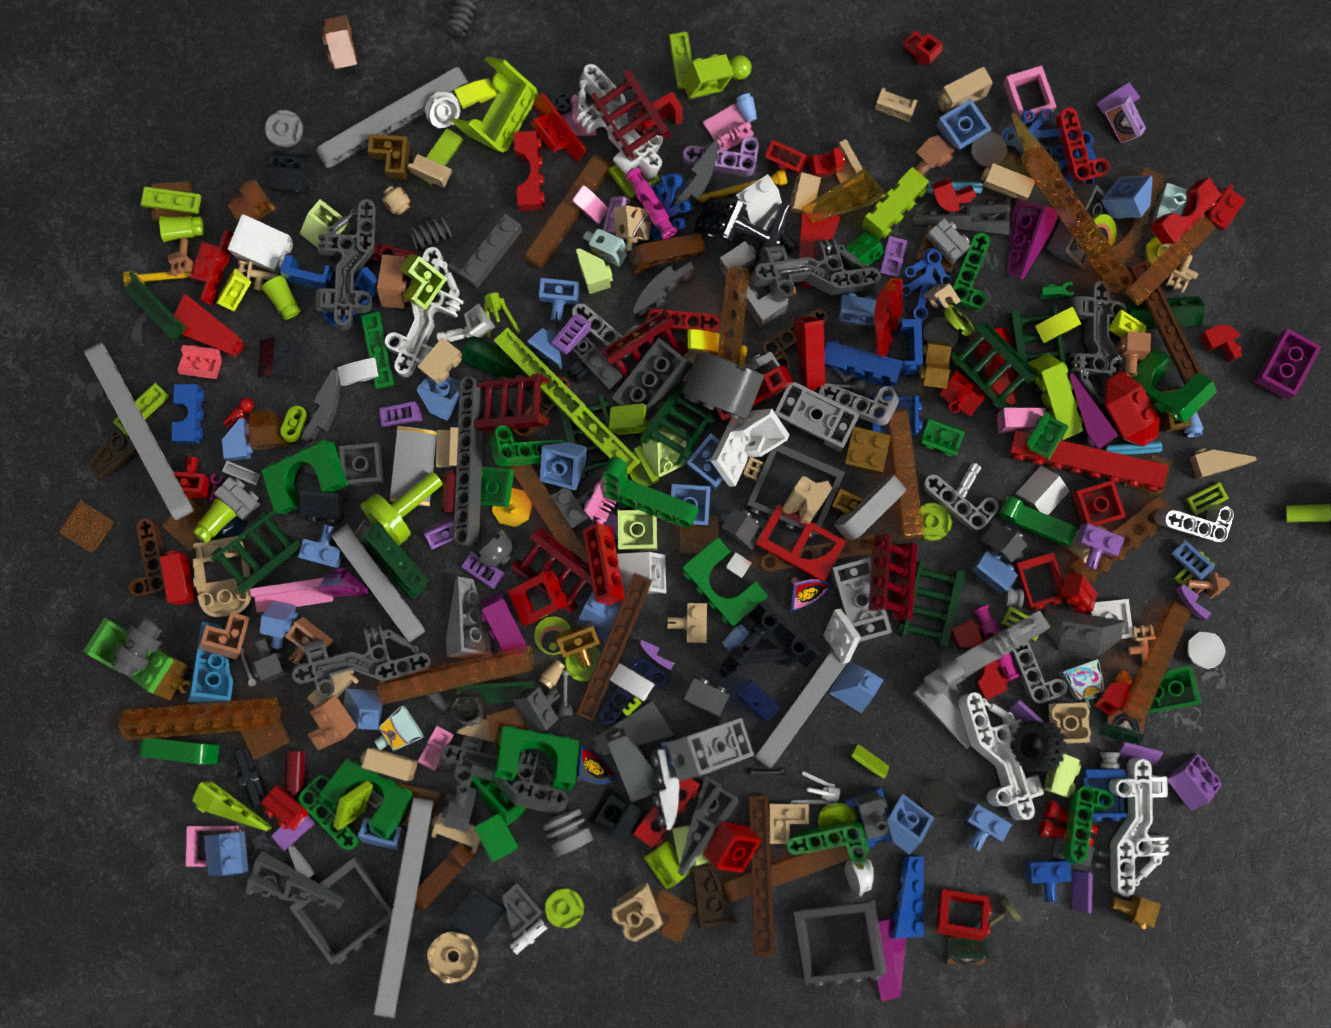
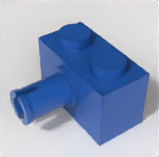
(1048, 873)

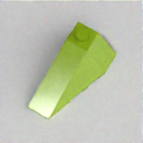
(217, 801)

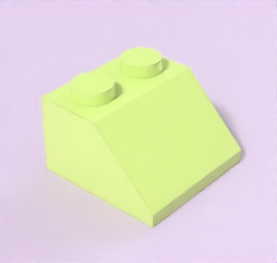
(594, 271)
(637, 531)
(1061, 778)

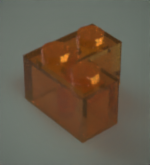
(253, 202)

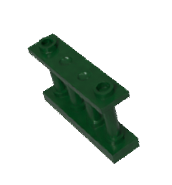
(1019, 339)
(1011, 360)
(669, 409)
(573, 433)
(395, 561)
(259, 571)
(947, 616)

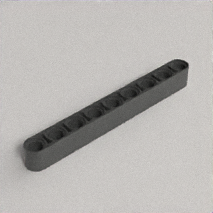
(469, 463)

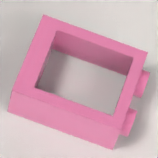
(1026, 77)
(193, 839)

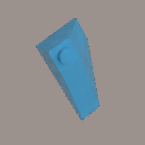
(210, 676)

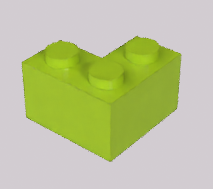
(425, 283)

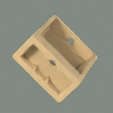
(971, 86)
(1007, 182)
(389, 764)

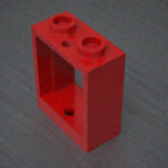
(1056, 576)
(178, 578)
(942, 925)

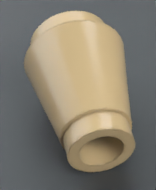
(550, 676)

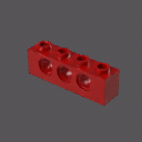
(603, 564)
(652, 837)

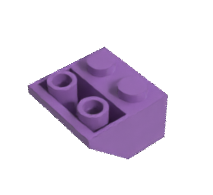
(1195, 782)

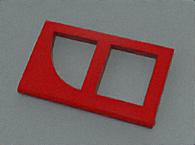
(816, 567)

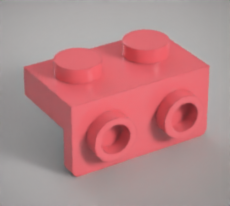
(200, 362)

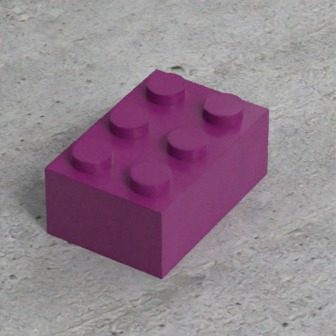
(1287, 364)

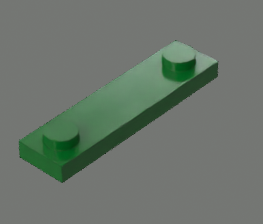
(377, 349)

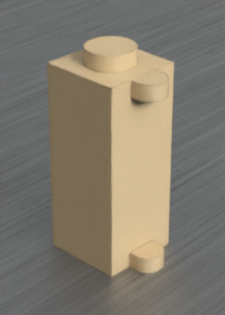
(341, 682)
(469, 837)

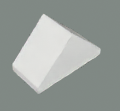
(478, 321)

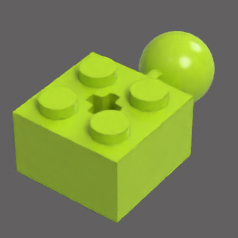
(713, 74)

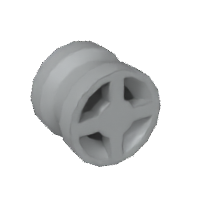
(1014, 597)
(1109, 760)

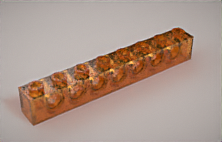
(456, 675)
(200, 718)

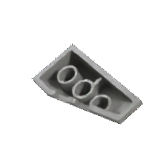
(466, 630)
(945, 709)

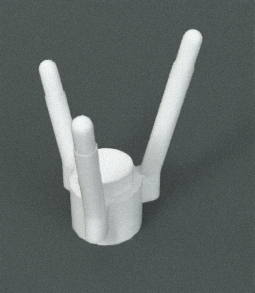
(829, 793)

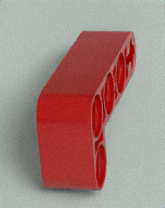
(1079, 145)
(684, 317)

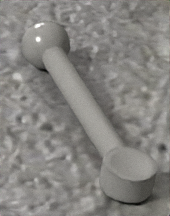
(251, 682)

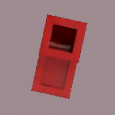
(923, 48)
(826, 164)
(950, 199)
(1222, 336)
(1113, 697)

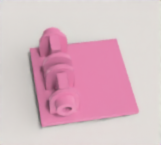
(728, 128)
(595, 506)

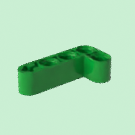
(972, 270)
(513, 450)
(1036, 522)
(179, 751)
(326, 822)
(1083, 826)
(827, 841)

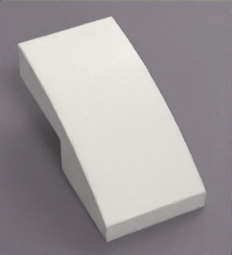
(357, 371)
(631, 682)

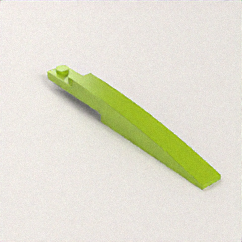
(566, 400)

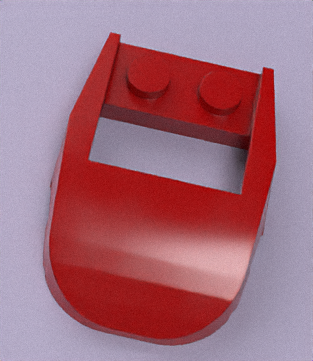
(888, 320)

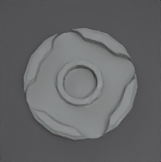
(284, 129)

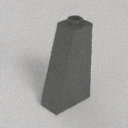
(643, 727)
(632, 764)

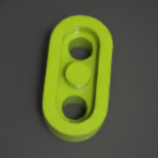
(293, 425)

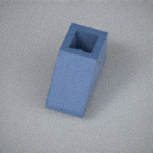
(236, 442)

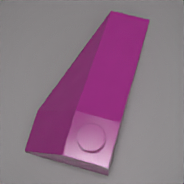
(1030, 231)
(1096, 424)
(341, 584)
(894, 951)

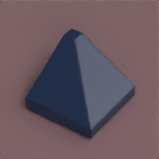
(234, 527)

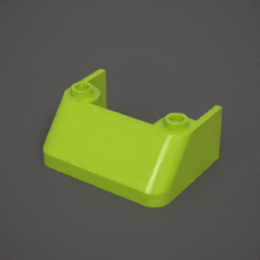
(507, 111)

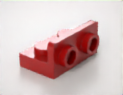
(1225, 208)

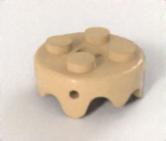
(441, 964)

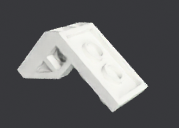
(747, 439)

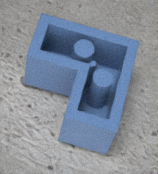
(701, 462)

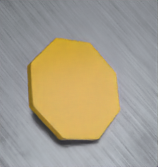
(518, 509)

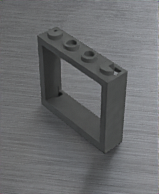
(805, 461)
(837, 909)
(315, 934)

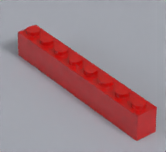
(1095, 463)

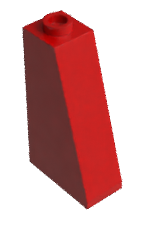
(812, 232)
(206, 328)
(810, 349)

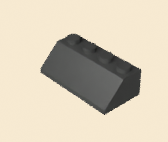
(1063, 243)
(485, 247)
(653, 378)

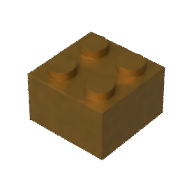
(867, 451)

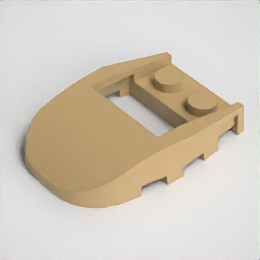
(220, 596)

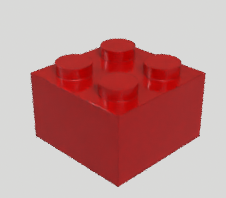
(1098, 504)
(731, 847)

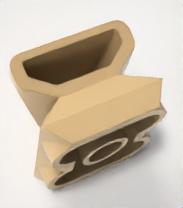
(807, 498)
(1072, 720)
(637, 913)

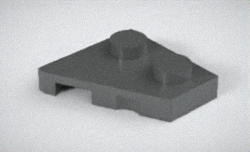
(520, 909)

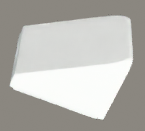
(738, 565)

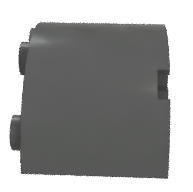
(722, 385)

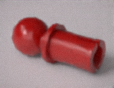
(244, 405)

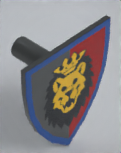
(593, 768)

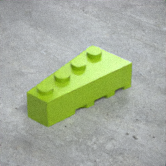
(895, 204)
(1057, 392)

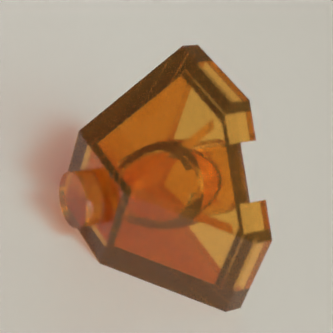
(265, 430)

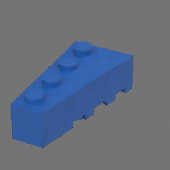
(862, 364)

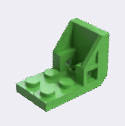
(105, 641)

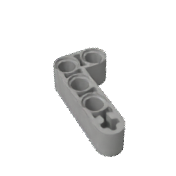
(604, 329)
(857, 401)
(957, 499)
(870, 509)
(1213, 528)
(1038, 683)

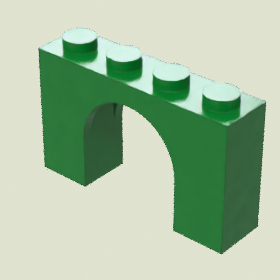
(1177, 404)
(280, 475)
(733, 607)
(561, 750)
(395, 802)

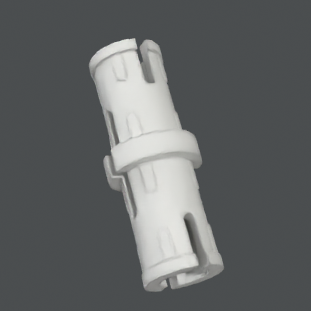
(528, 936)

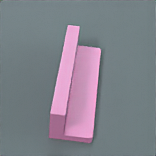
(295, 593)

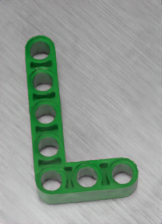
(645, 499)

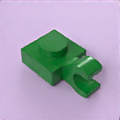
(1051, 291)

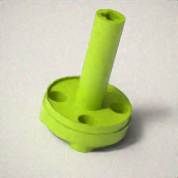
(1308, 513)
(391, 516)

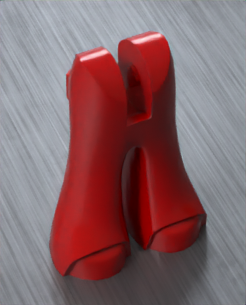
(1051, 830)

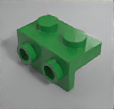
(865, 248)
(1046, 436)
(942, 437)

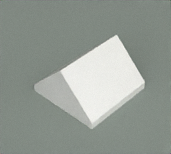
(1043, 490)

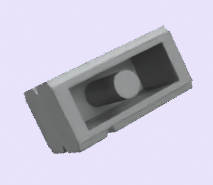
(948, 240)
(237, 498)

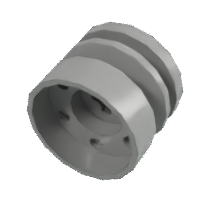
(567, 832)

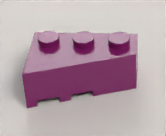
(501, 623)

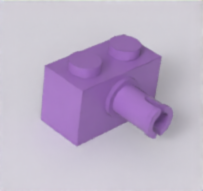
(1099, 542)

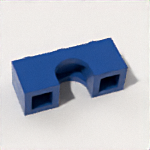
(188, 430)

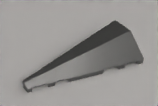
(983, 218)
(712, 809)
(280, 880)

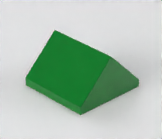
(496, 837)

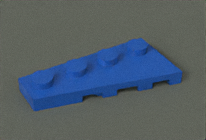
(910, 912)

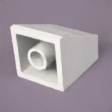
(761, 201)
(260, 244)
(647, 564)

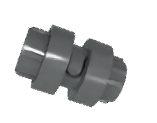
(133, 653)

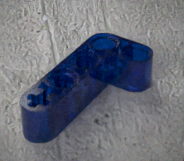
(652, 670)

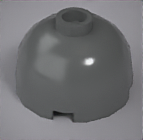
(496, 550)

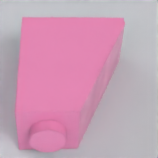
(1018, 419)

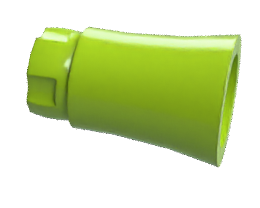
(180, 227)
(281, 297)
(213, 521)

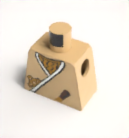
(632, 225)

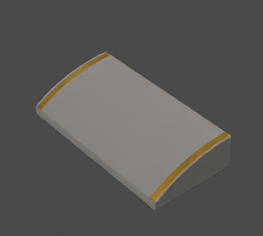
(412, 460)

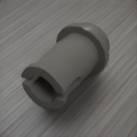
(438, 700)

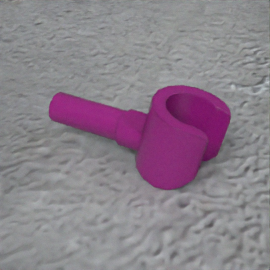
(215, 485)

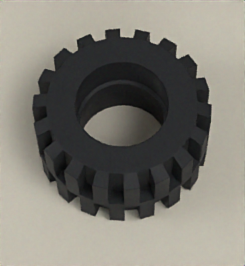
(1052, 746)

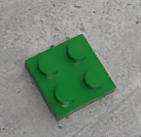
(496, 486)

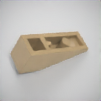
(1215, 461)

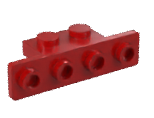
(555, 130)
(210, 266)

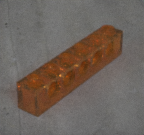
(1132, 540)

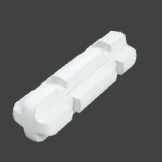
(453, 335)
(968, 479)

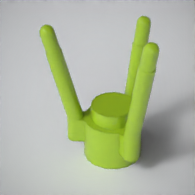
(494, 303)

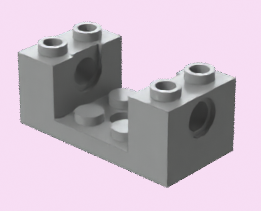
(761, 310)
(832, 427)
(852, 581)
(710, 749)

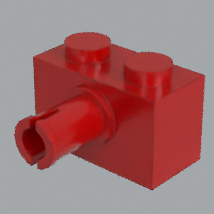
(963, 394)
(192, 483)

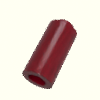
(448, 492)
(294, 772)

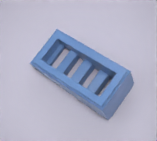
(1188, 565)

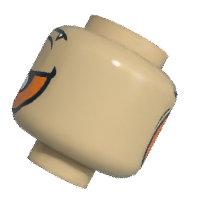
(396, 200)

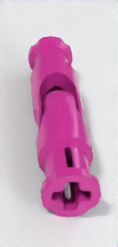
(650, 201)
(990, 626)

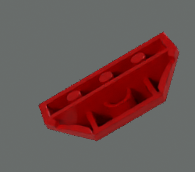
(1131, 410)

